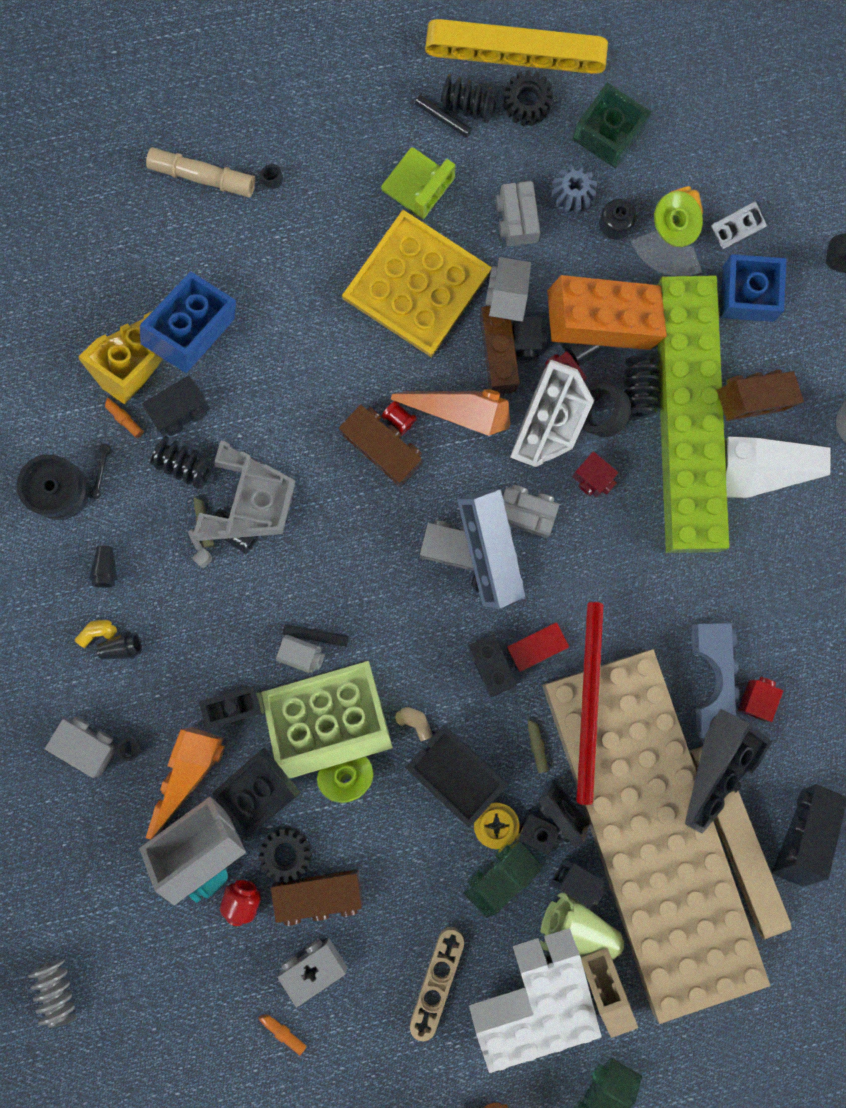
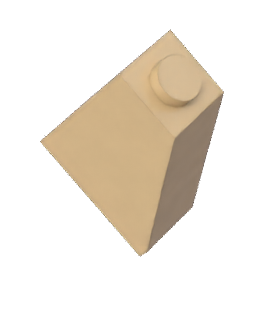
(609, 993)

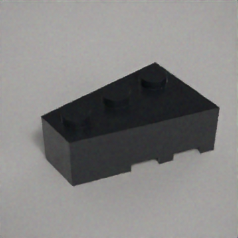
(811, 837)

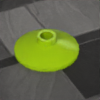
(687, 218)
(331, 780)

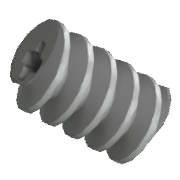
(53, 994)

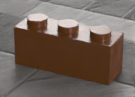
(499, 352)
(759, 394)
(381, 444)
(317, 897)

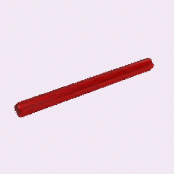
(590, 703)

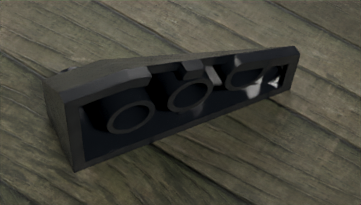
(727, 754)

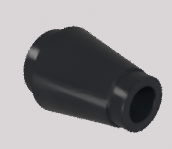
(103, 568)
(120, 647)

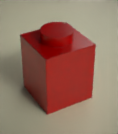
(761, 699)

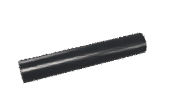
(443, 116)
(316, 635)

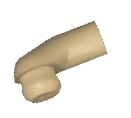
(415, 719)

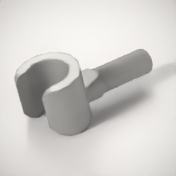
(202, 557)

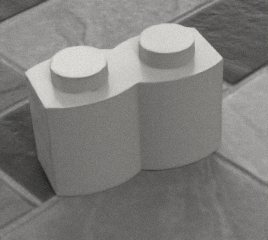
(300, 654)

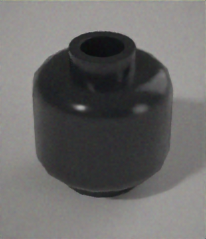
(617, 219)

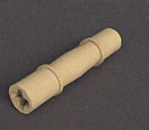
(200, 172)

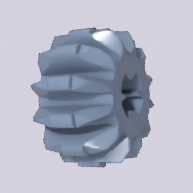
(574, 189)

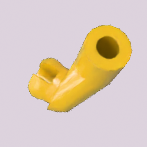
(95, 629)

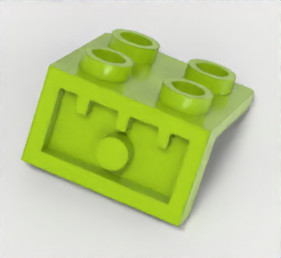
(419, 182)

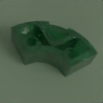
(502, 878)
(612, 1087)

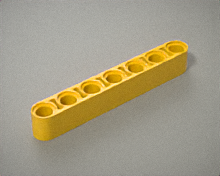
(516, 46)

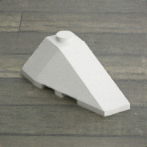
(769, 465)

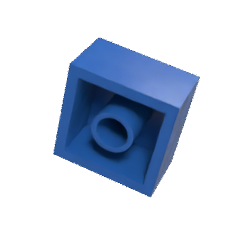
(753, 288)

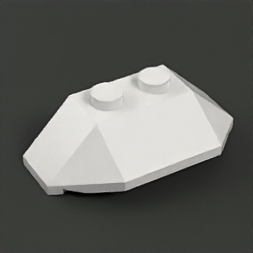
(553, 415)

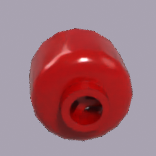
(240, 902)

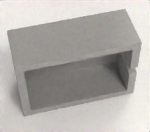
(191, 851)

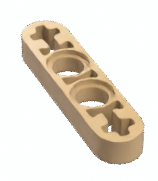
(437, 983)

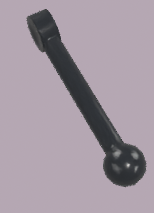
(105, 449)

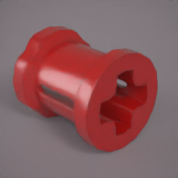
(399, 417)

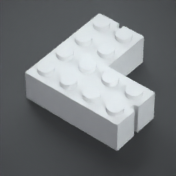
(543, 1016)

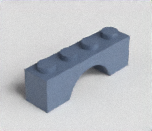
(716, 645)

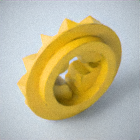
(506, 834)

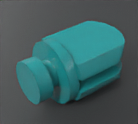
(210, 887)

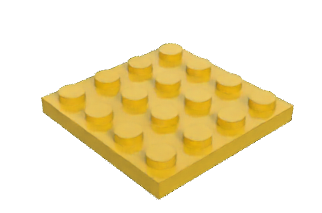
(417, 283)

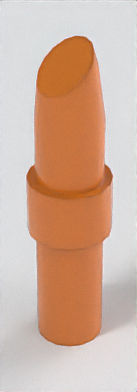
(124, 418)
(282, 1033)

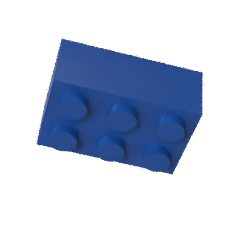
(187, 322)

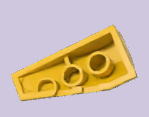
(120, 361)

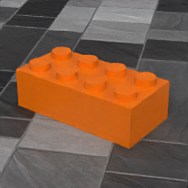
(606, 313)

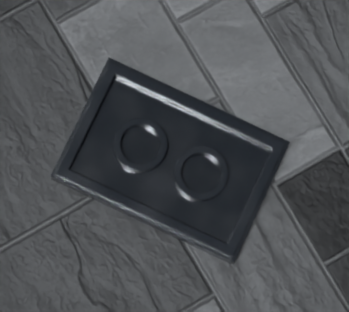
(256, 792)

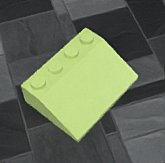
(326, 720)

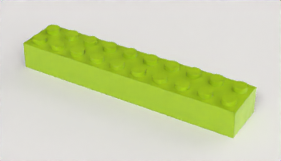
(692, 417)

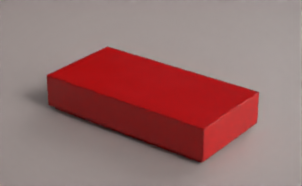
(538, 647)

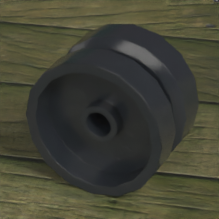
(53, 487)

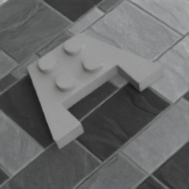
(259, 502)

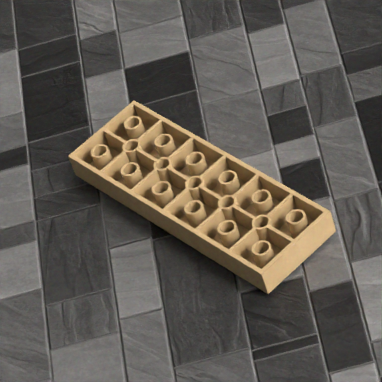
(663, 875)

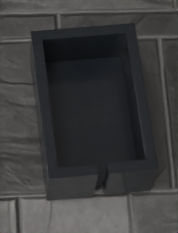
(456, 776)

